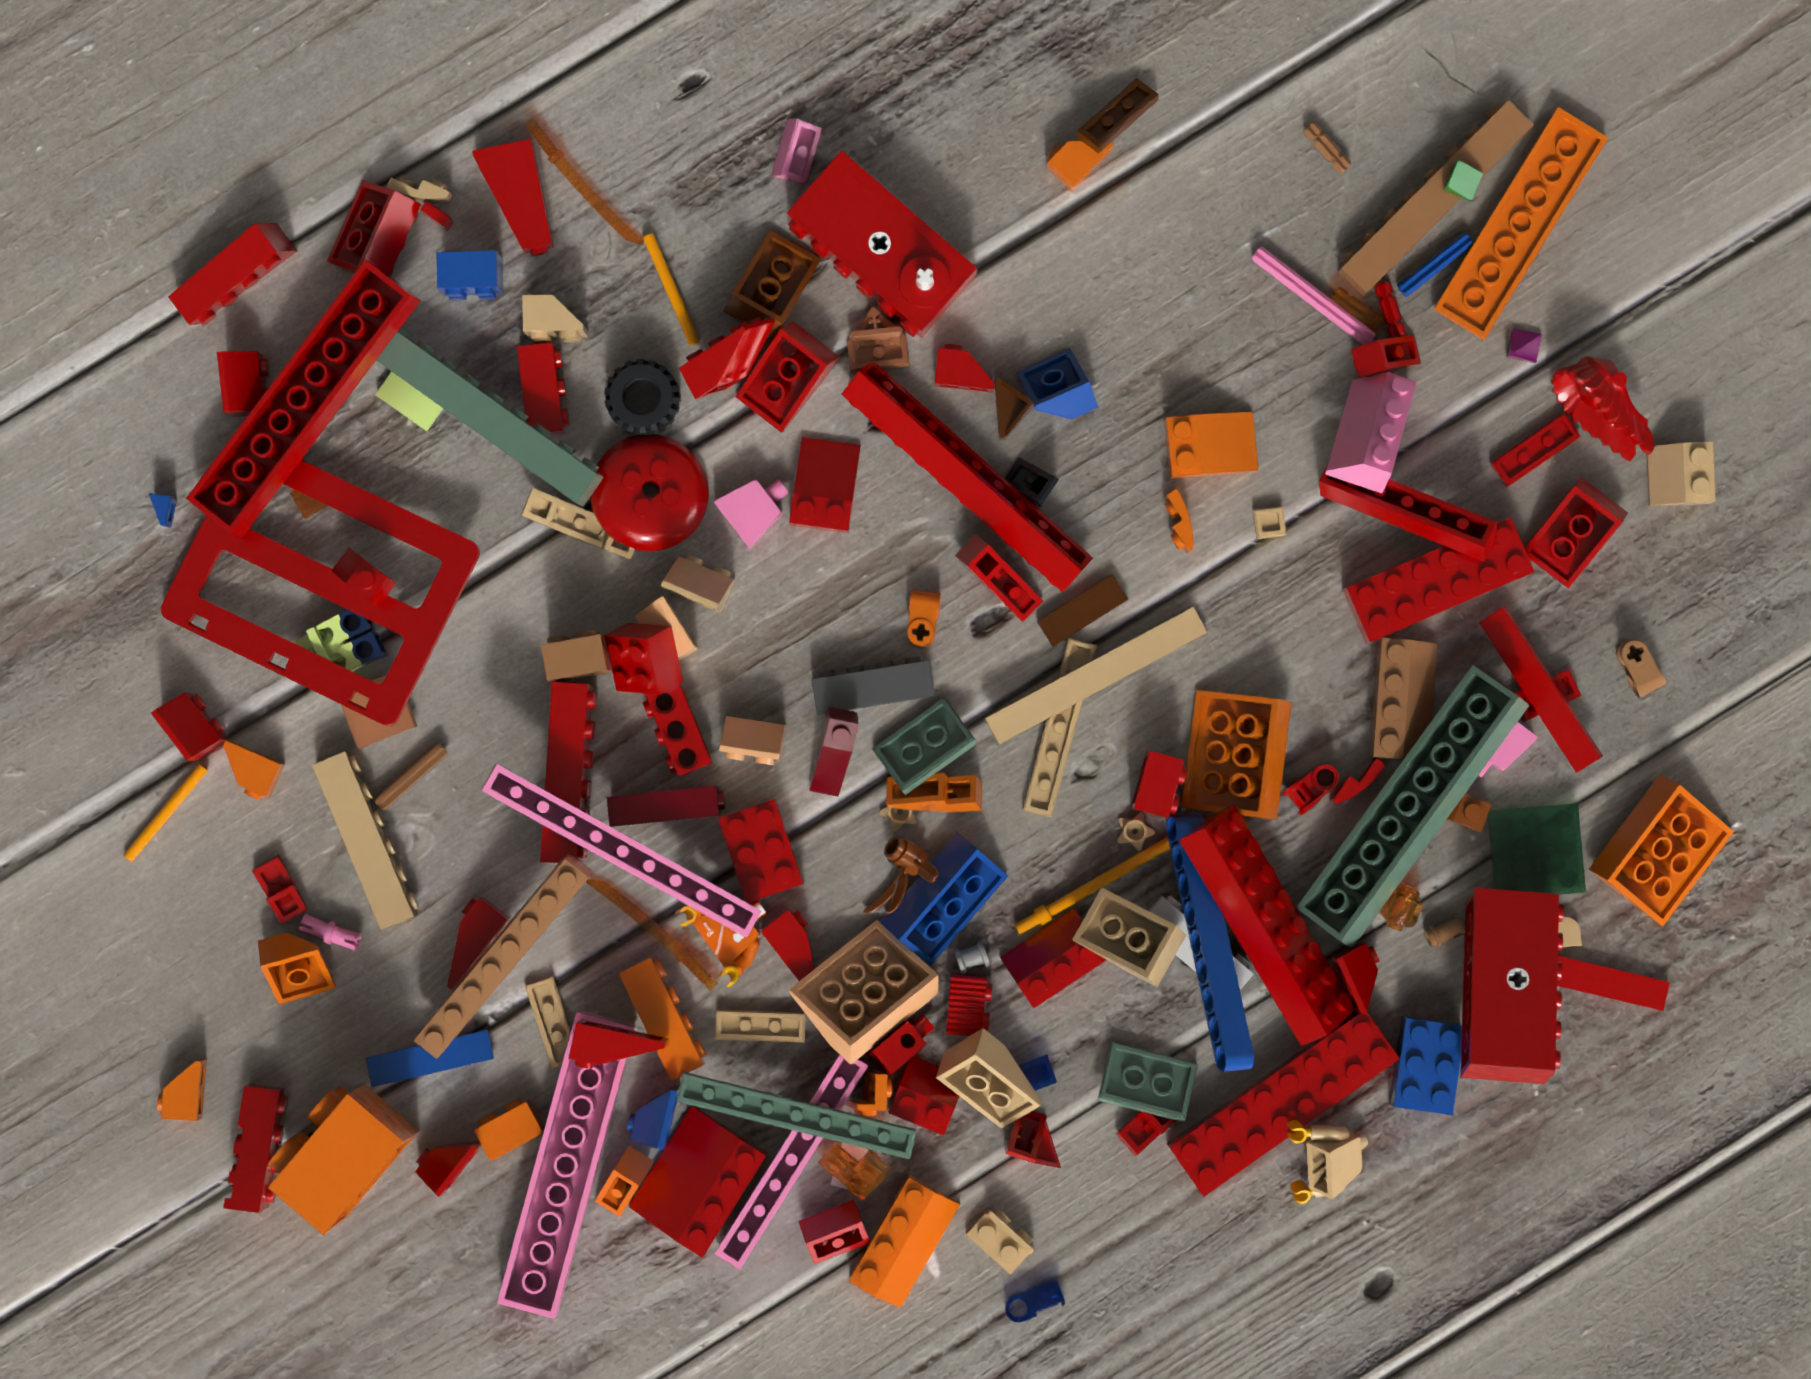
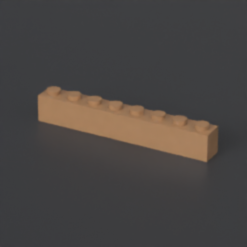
(1431, 202)
(502, 955)

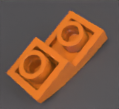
(1182, 531)

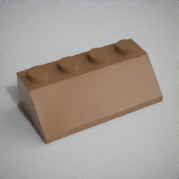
(1401, 695)

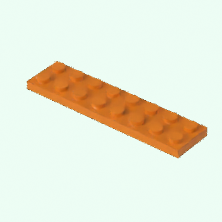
(1520, 223)

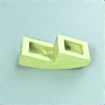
(409, 401)

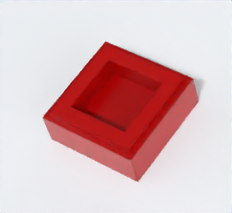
(437, 215)

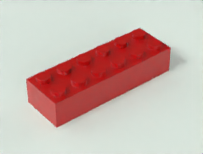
(1434, 584)
(568, 759)

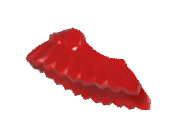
(1600, 402)

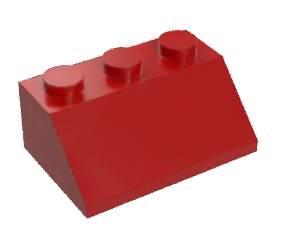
(374, 229)
(1050, 959)

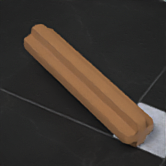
(410, 776)

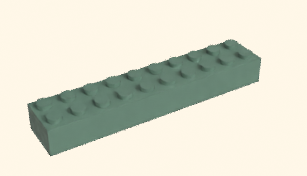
(1412, 806)

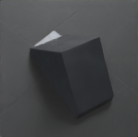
(1031, 481)

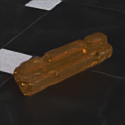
(1357, 308)

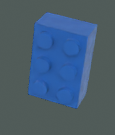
(1427, 1066)

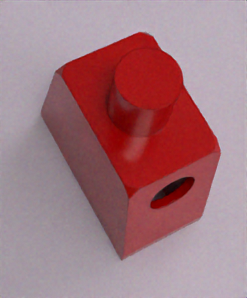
(890, 1054)

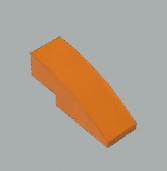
(938, 794)

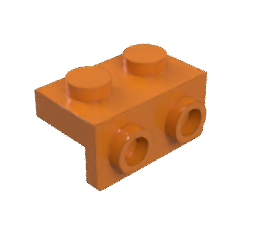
(875, 1094)

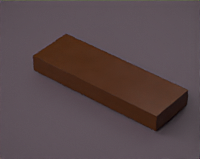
(1117, 115)
(1082, 610)

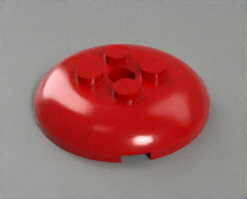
(645, 521)

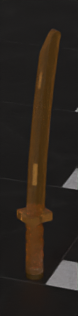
(557, 157)
(682, 954)

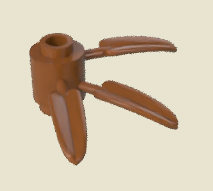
(910, 860)

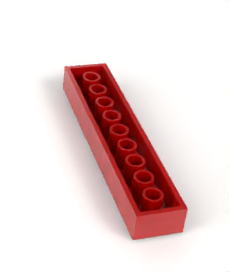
(303, 399)

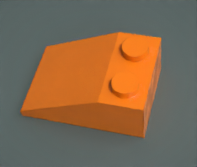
(1210, 444)

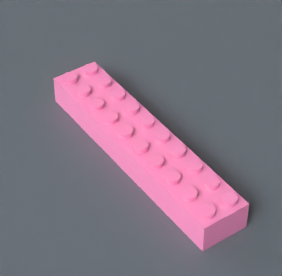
(562, 1181)

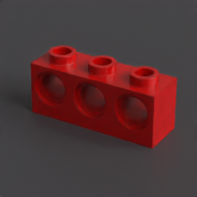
(690, 739)

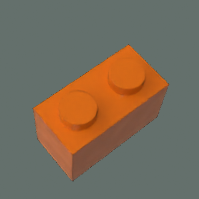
(508, 1130)

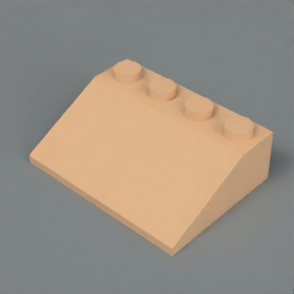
(865, 991)

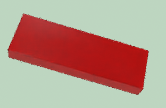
(1535, 449)

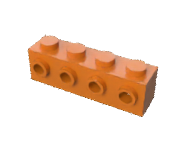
(662, 1018)

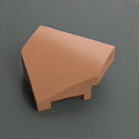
(877, 341)

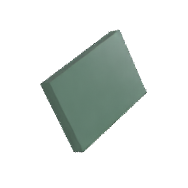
(924, 745)
(1147, 1081)

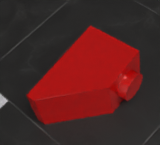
(1385, 356)
(960, 370)
(363, 577)

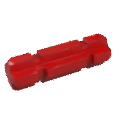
(1390, 309)

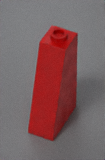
(517, 187)

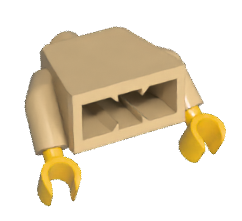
(1332, 1159)

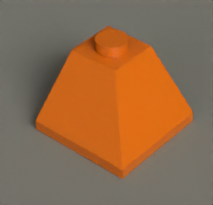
(293, 967)

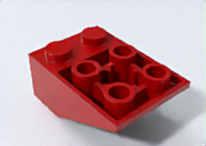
(726, 359)

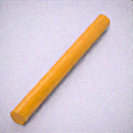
(671, 289)
(165, 812)

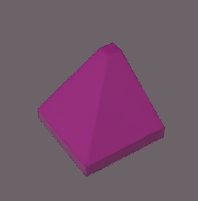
(1524, 345)

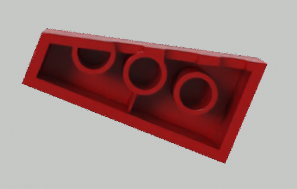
(232, 272)
(255, 1147)

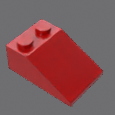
(787, 375)
(825, 485)
(1575, 532)
(603, 1043)

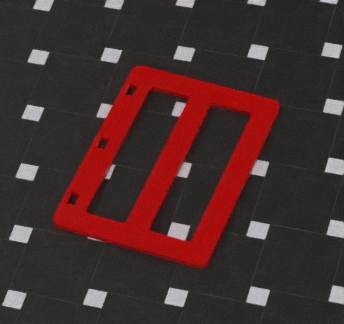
(418, 626)

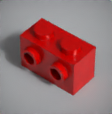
(834, 1231)

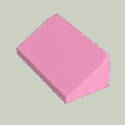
(796, 151)

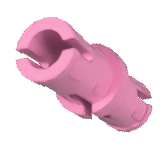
(330, 932)

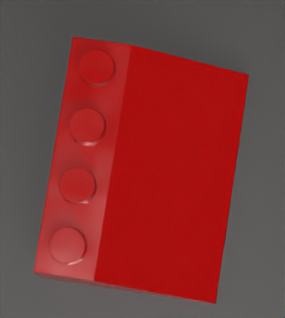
(697, 1181)

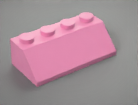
(1371, 430)

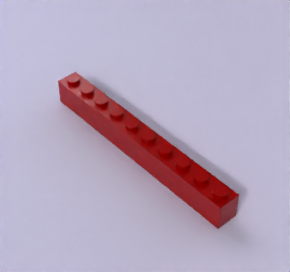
(966, 475)

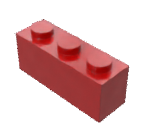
(542, 386)

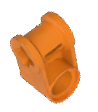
(924, 612)

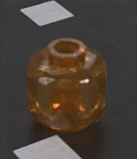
(1402, 908)

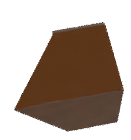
(1010, 407)

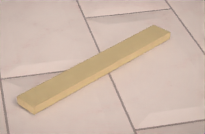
(1095, 675)

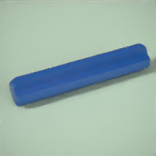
(1435, 264)

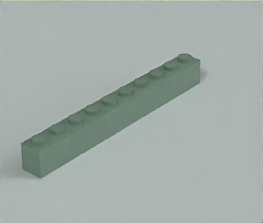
(490, 418)

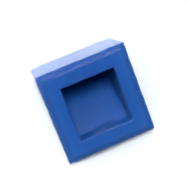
(164, 508)

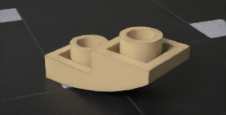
(433, 192)

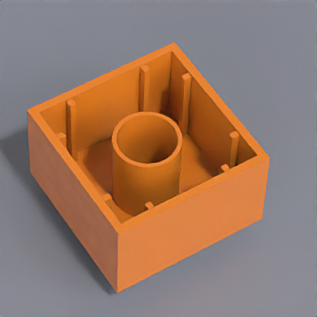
(344, 1157)

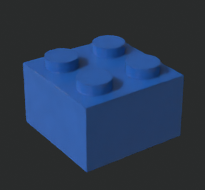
(470, 274)

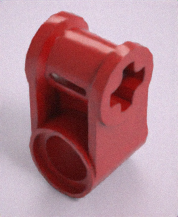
(1310, 788)

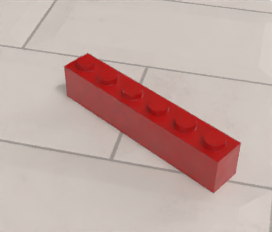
(1417, 514)

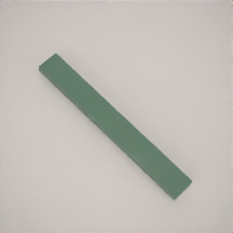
(796, 1115)

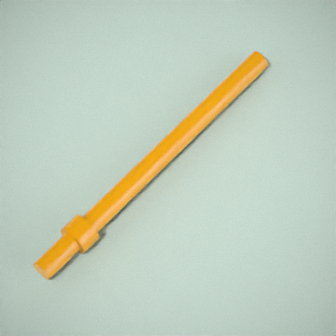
(1044, 913)

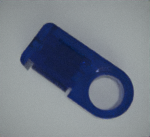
(1037, 1299)

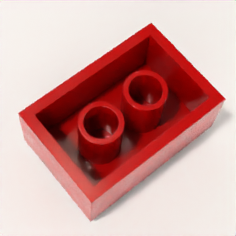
(761, 851)

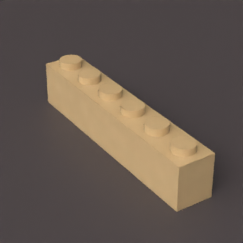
(365, 840)

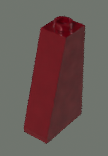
(665, 806)

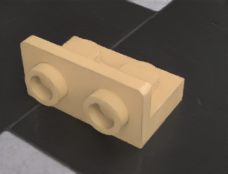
(1001, 1240)

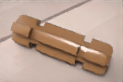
(1327, 147)

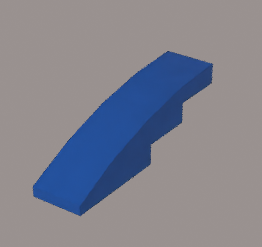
(417, 1062)

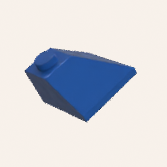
(1059, 386)
(654, 1120)

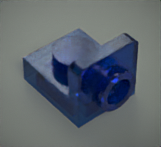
(1038, 1072)

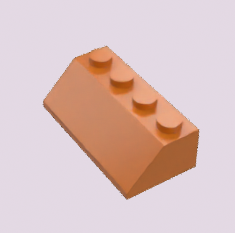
(904, 1241)

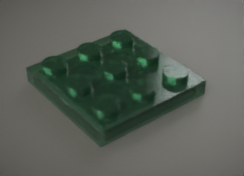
(1537, 849)

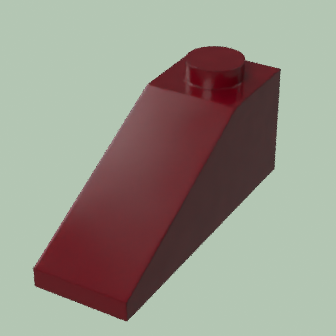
(834, 751)

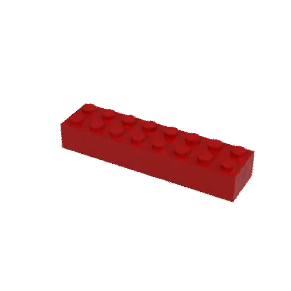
(1267, 925)
(1292, 1091)

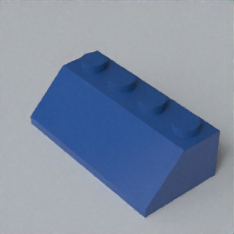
(939, 910)

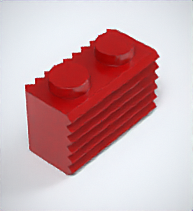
(967, 1004)

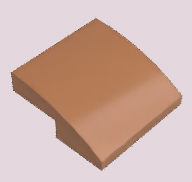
(367, 731)

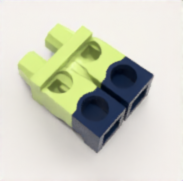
(331, 639)

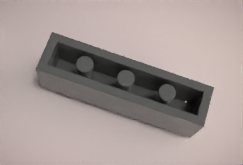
(873, 687)

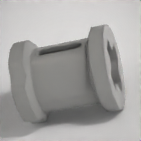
(971, 957)

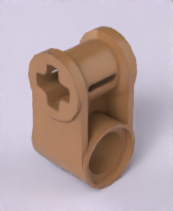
(1643, 673)

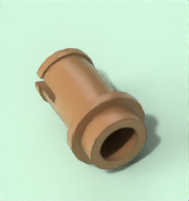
(1444, 932)

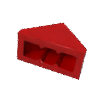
(1032, 1140)

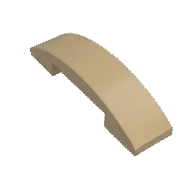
(571, 521)

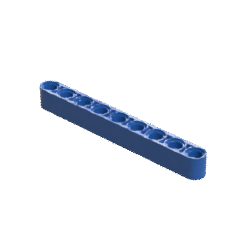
(1211, 956)

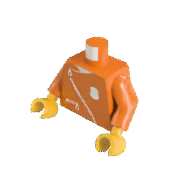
(730, 948)

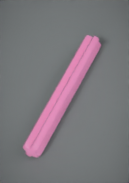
(1313, 296)

